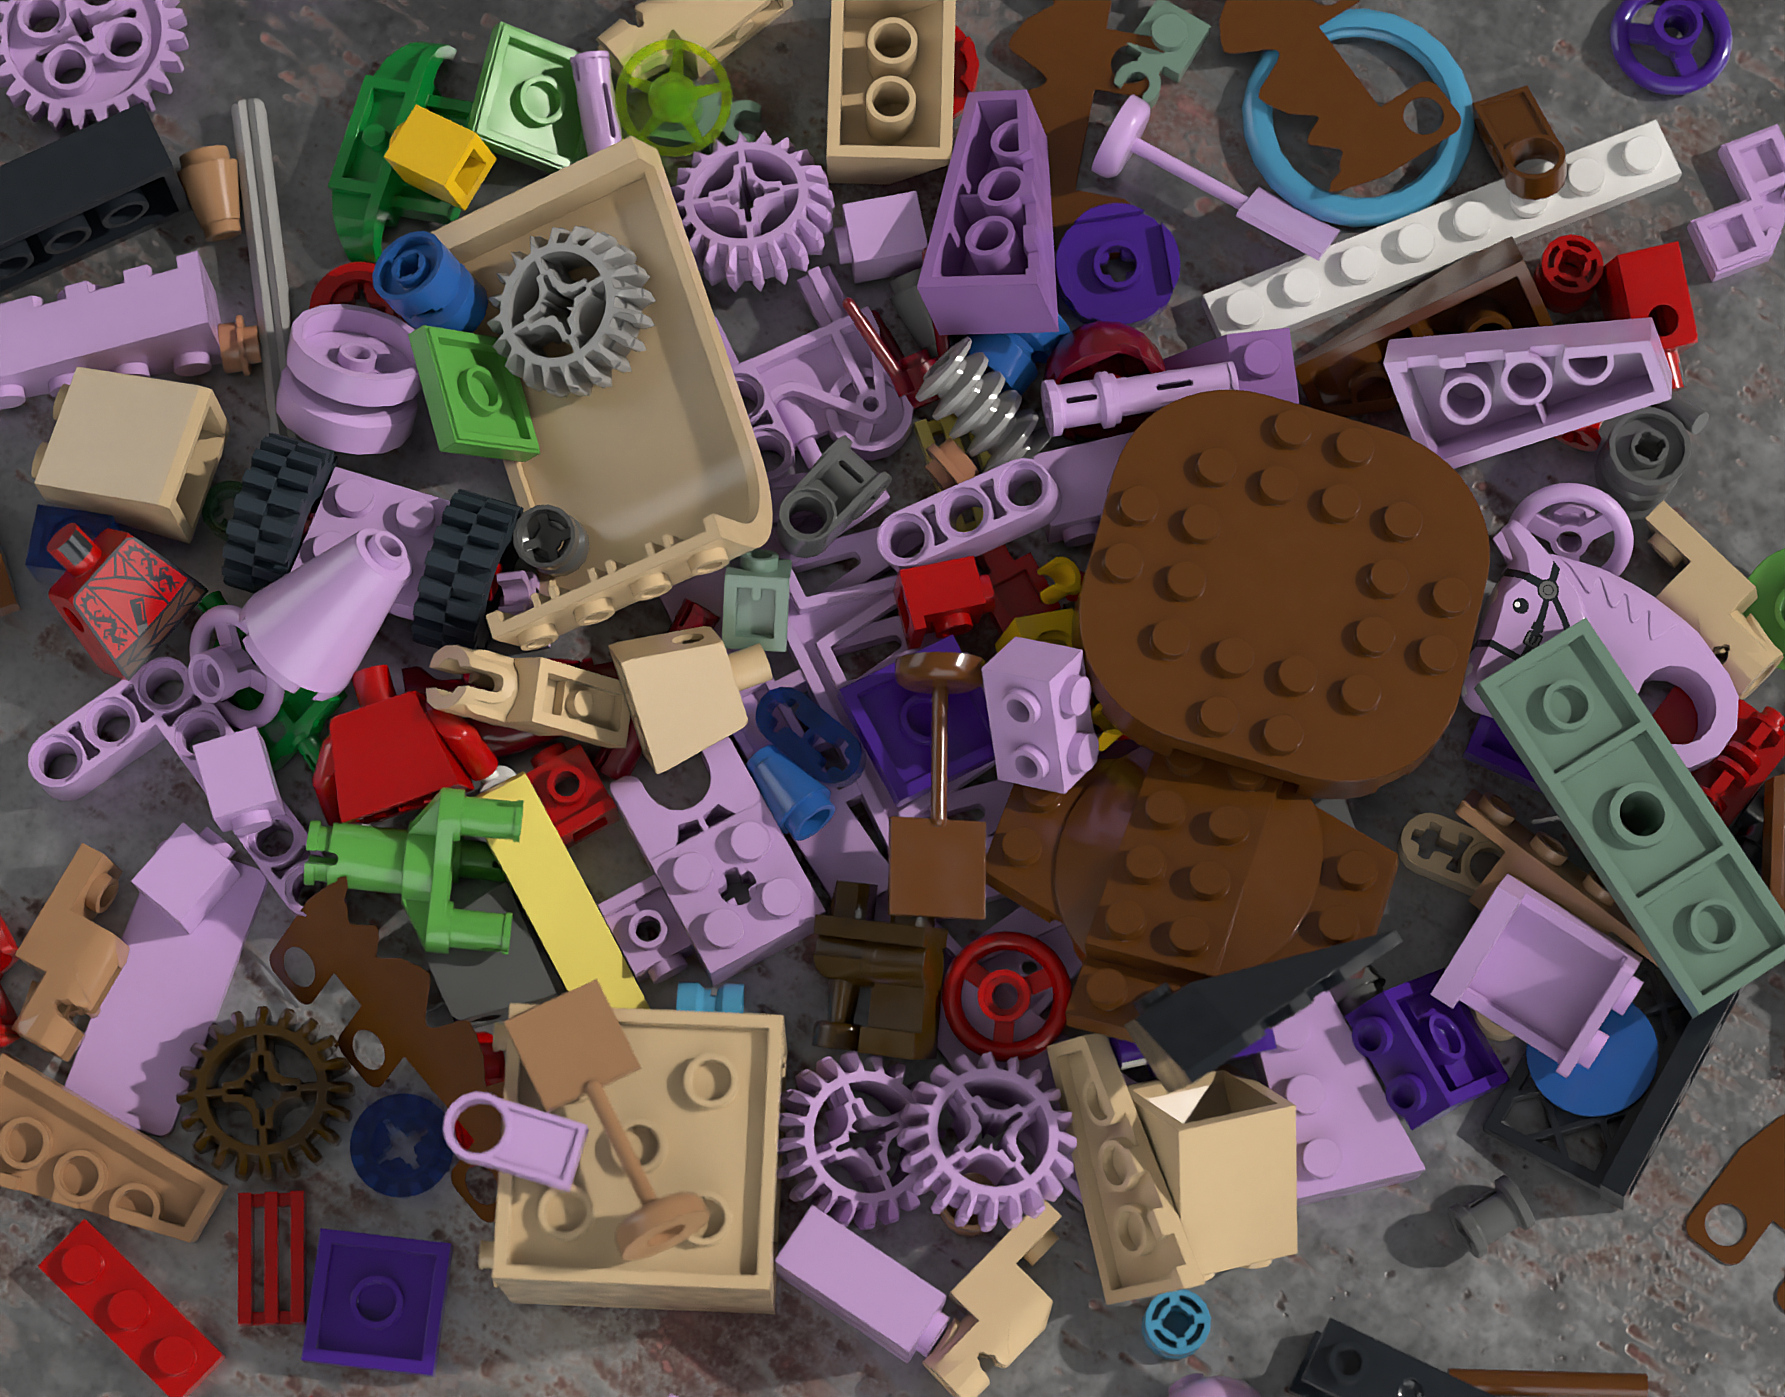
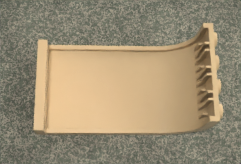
(666, 455)

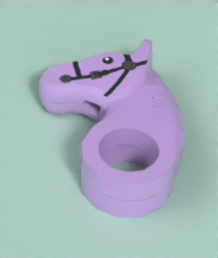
(1550, 593)

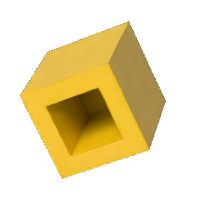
(439, 157)

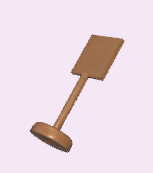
(574, 1051)

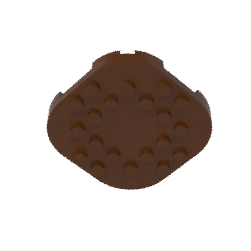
(1282, 592)

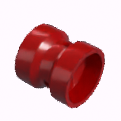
(1562, 285)

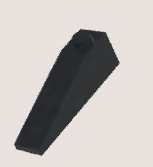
(1220, 1016)

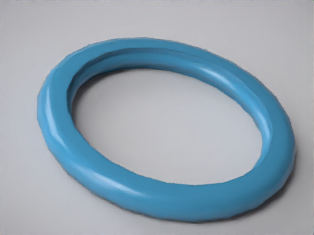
(1366, 211)

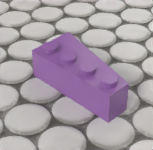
(993, 227)

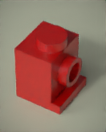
(942, 599)
(583, 812)

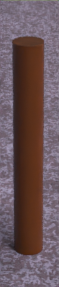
(1554, 1383)

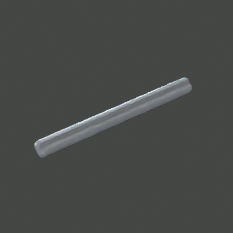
(264, 247)

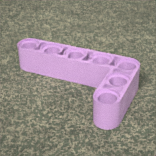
(148, 727)

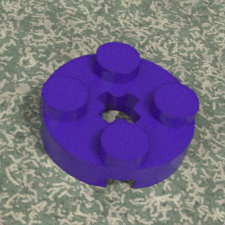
(1139, 240)

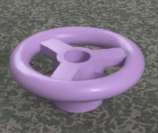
(1574, 512)
(228, 668)

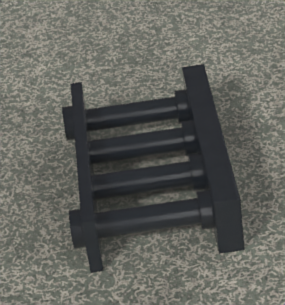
(1357, 1365)

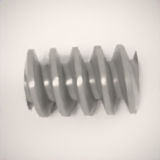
(981, 408)

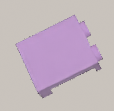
(1541, 975)

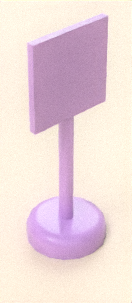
(1260, 209)

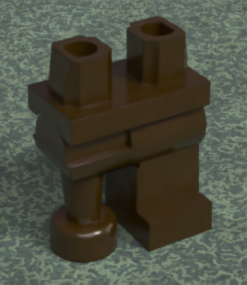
(893, 959)

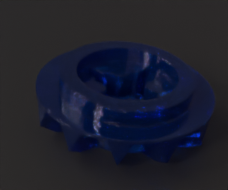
(372, 1141)

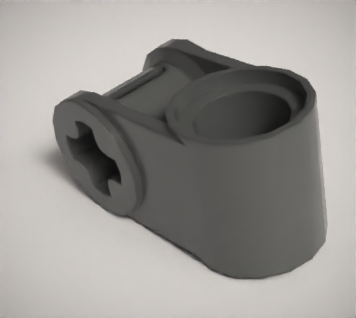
(835, 489)

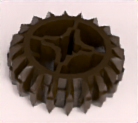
(293, 1094)

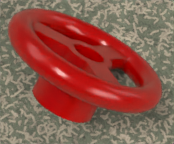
(966, 968)

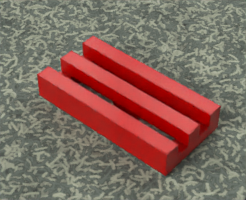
(271, 1202)

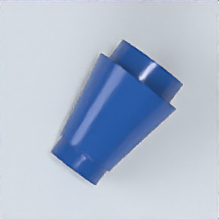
(792, 795)

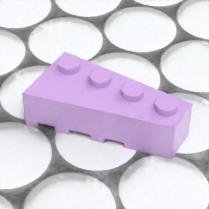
(131, 328)
(1523, 385)
(1343, 1122)

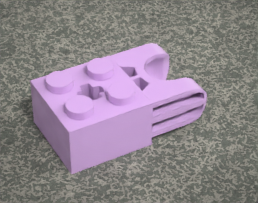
(718, 844)

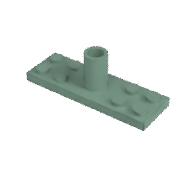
(1610, 765)

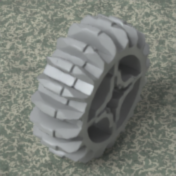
(540, 303)

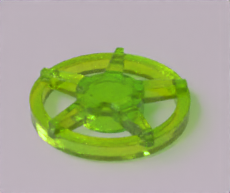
(674, 96)

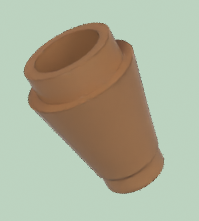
(212, 190)

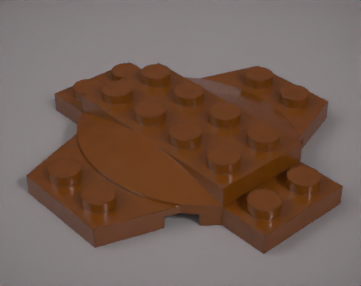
(1183, 875)

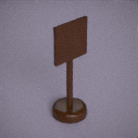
(936, 861)

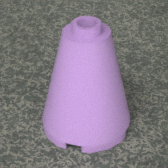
(325, 614)

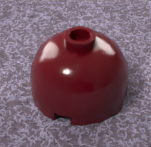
(1102, 348)

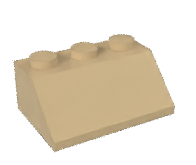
(890, 89)

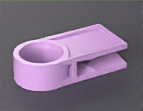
(533, 1145)

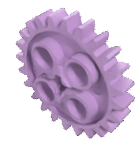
(109, 80)

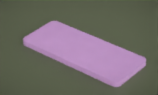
(163, 1007)

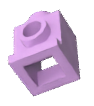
(635, 906)

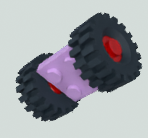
(303, 504)

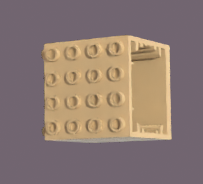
(699, 1124)

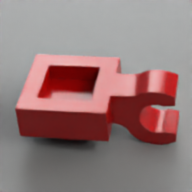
(1014, 586)

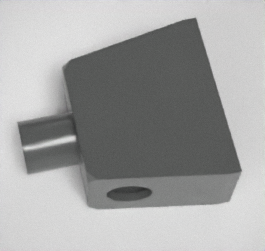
(484, 983)

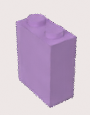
(862, 1286)

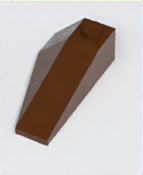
(1472, 295)

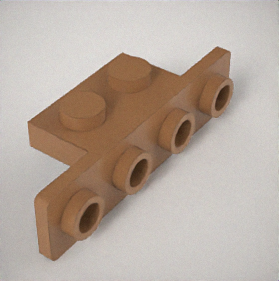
(1544, 867)

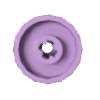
(349, 380)

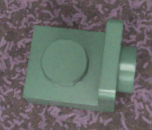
(756, 601)

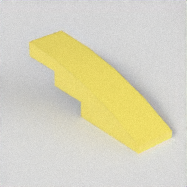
(559, 901)

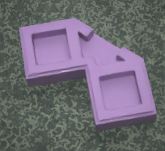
(1750, 229)

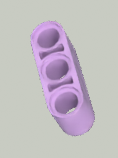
(1000, 523)

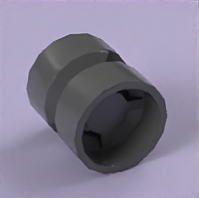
(1643, 458)

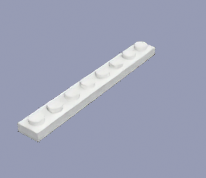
(1441, 235)

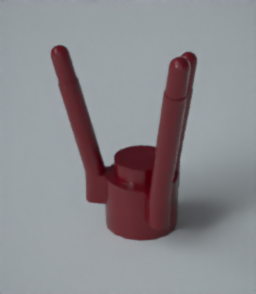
(903, 371)

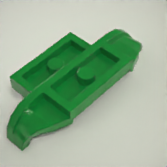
(362, 183)

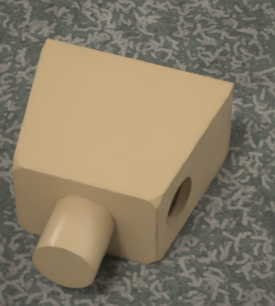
(685, 690)

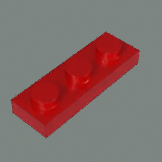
(131, 1311)

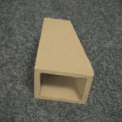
(133, 450)
(1227, 1166)

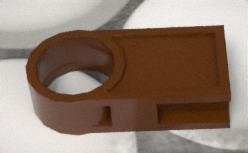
(1517, 132)

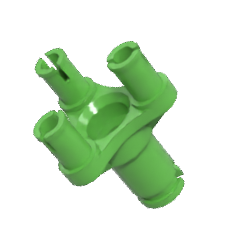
(425, 864)

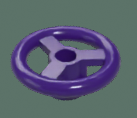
(1687, 19)

